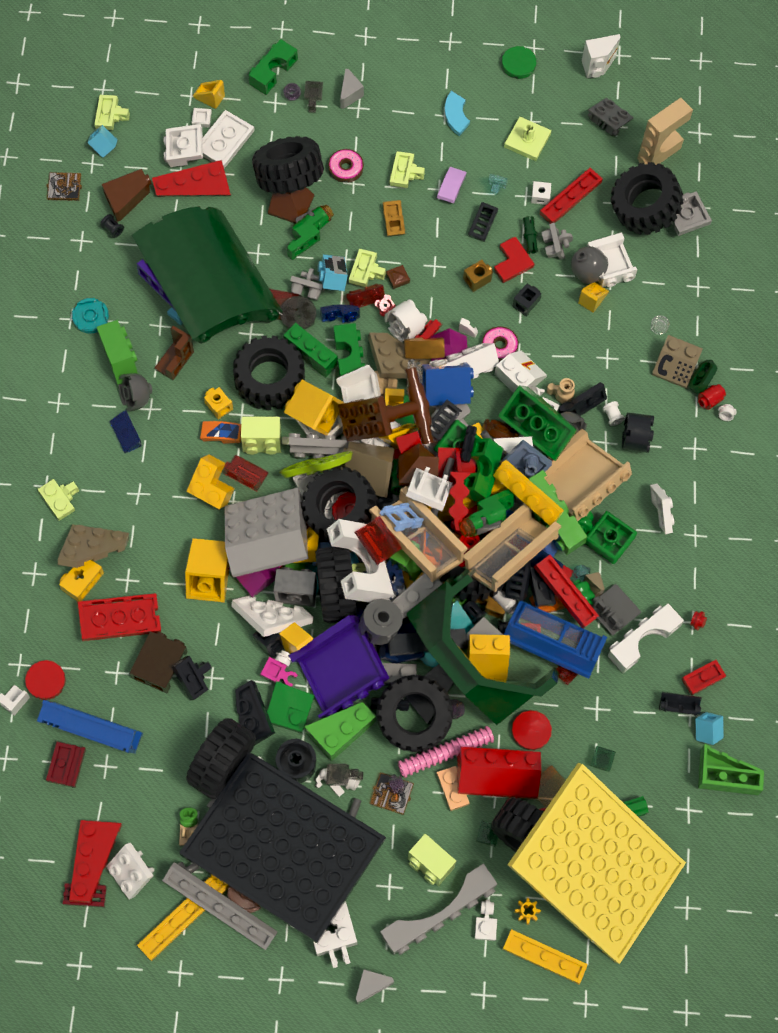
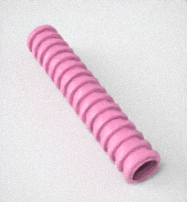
(444, 752)

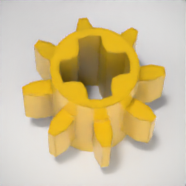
(526, 905)

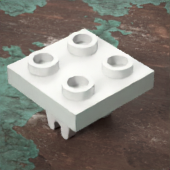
(429, 489)
(130, 870)

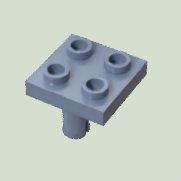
(527, 459)

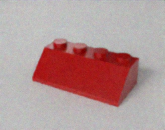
(498, 772)

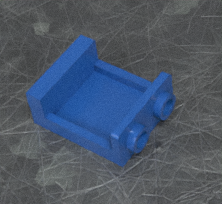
(448, 383)

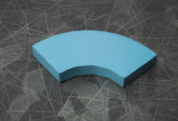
(454, 113)

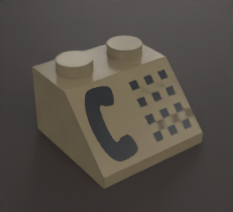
(677, 361)

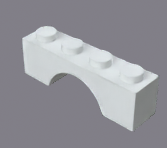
(662, 623)

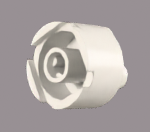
(406, 321)

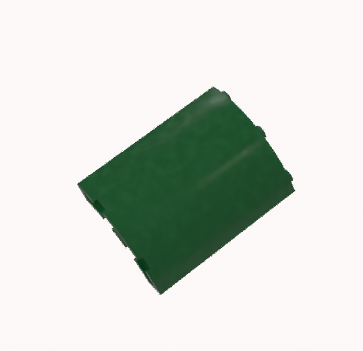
(206, 272)

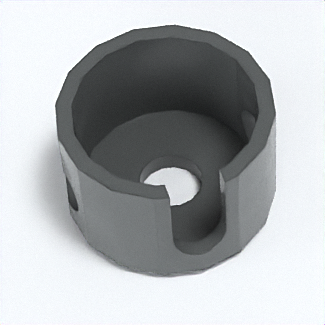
(381, 631)

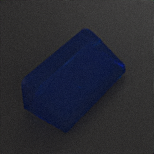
(125, 432)

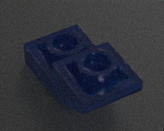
(347, 313)

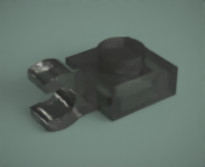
(313, 92)
(340, 773)

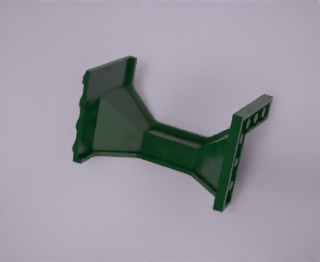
(492, 696)

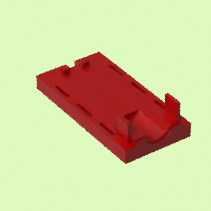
(118, 618)

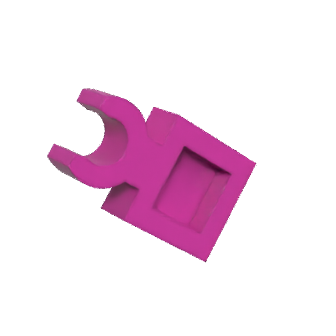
(275, 671)

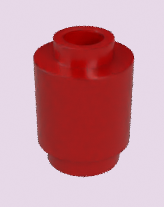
(711, 396)

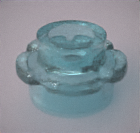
(580, 572)

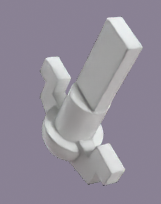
(322, 775)

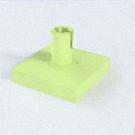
(527, 138)

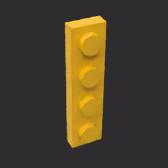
(528, 492)
(545, 957)

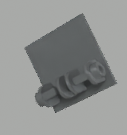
(609, 114)
(615, 609)

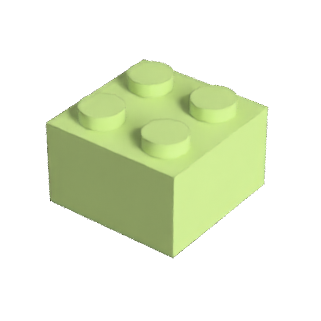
(261, 435)
(431, 860)

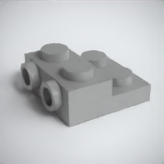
(692, 215)

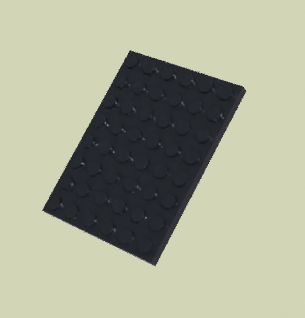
(283, 847)

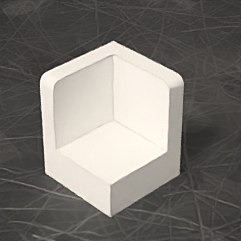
(14, 699)

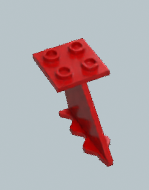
(458, 475)

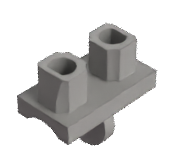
(553, 235)
(299, 283)

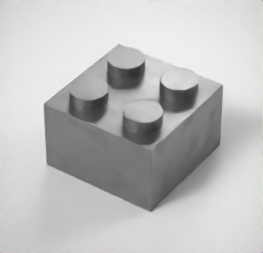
(295, 587)

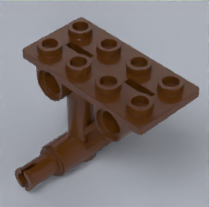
(372, 417)

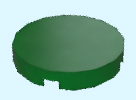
(519, 62)

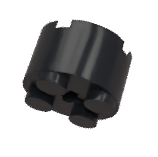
(637, 432)
(305, 755)

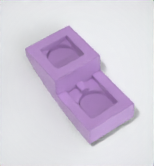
(451, 184)

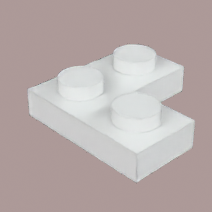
(663, 504)

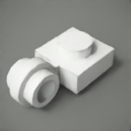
(486, 927)

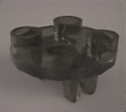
(305, 309)

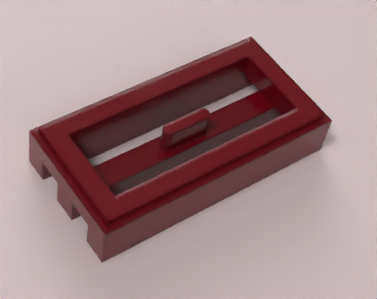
(93, 904)

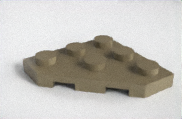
(390, 355)
(90, 543)

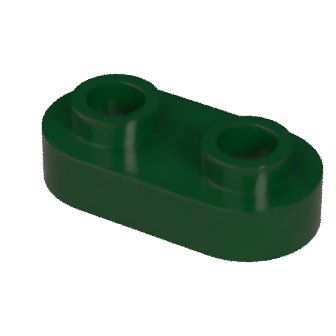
(703, 376)

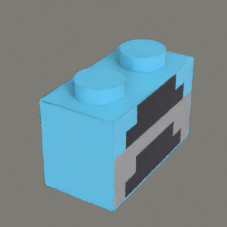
(333, 272)

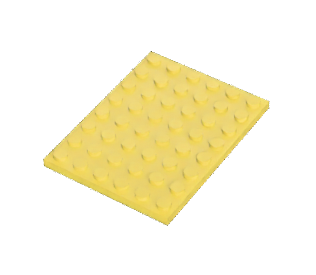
(597, 863)

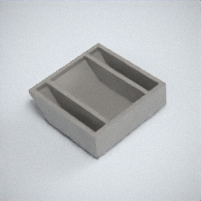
(265, 532)

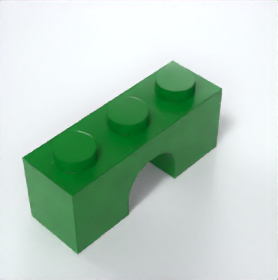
(280, 55)
(347, 338)
(321, 357)
(487, 456)

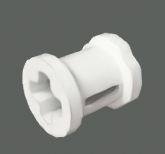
(613, 413)

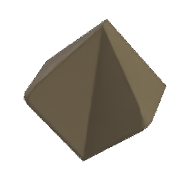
(595, 582)

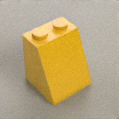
(313, 407)
(207, 571)
(490, 655)

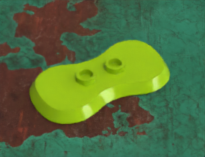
(316, 464)

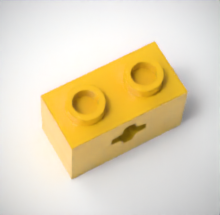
(80, 587)

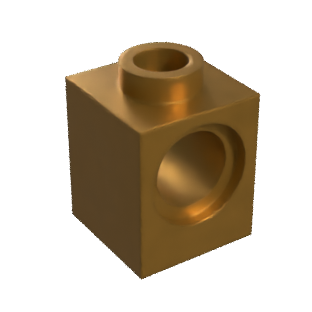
(476, 282)

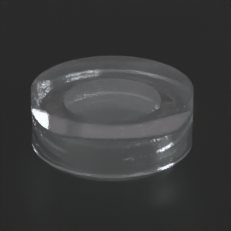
(659, 324)

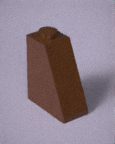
(126, 192)

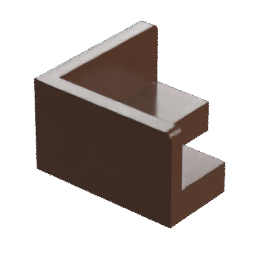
(176, 355)

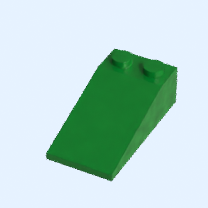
(537, 419)

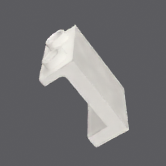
(619, 265)
(359, 384)

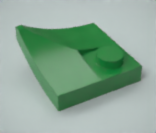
(290, 707)

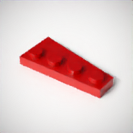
(194, 181)
(92, 853)

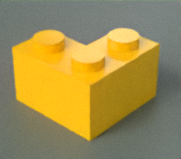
(206, 483)

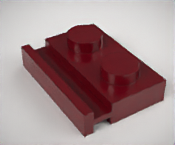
(65, 764)

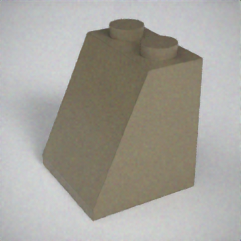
(373, 463)

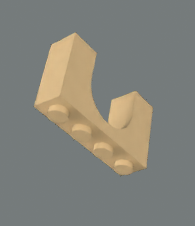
(660, 136)

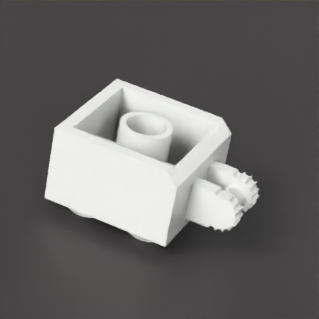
(340, 940)

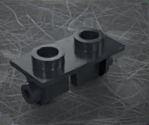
(680, 703)

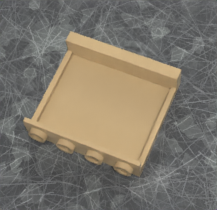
(585, 475)

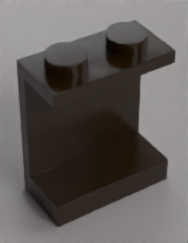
(156, 660)

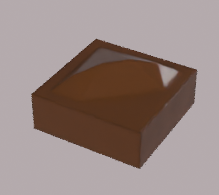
(398, 276)

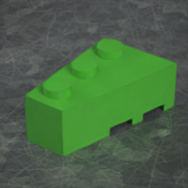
(340, 729)

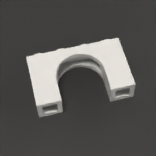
(358, 585)

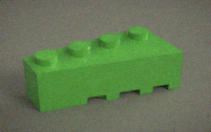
(570, 534)

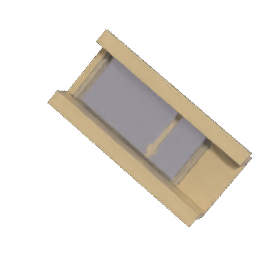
(431, 545)
(509, 548)

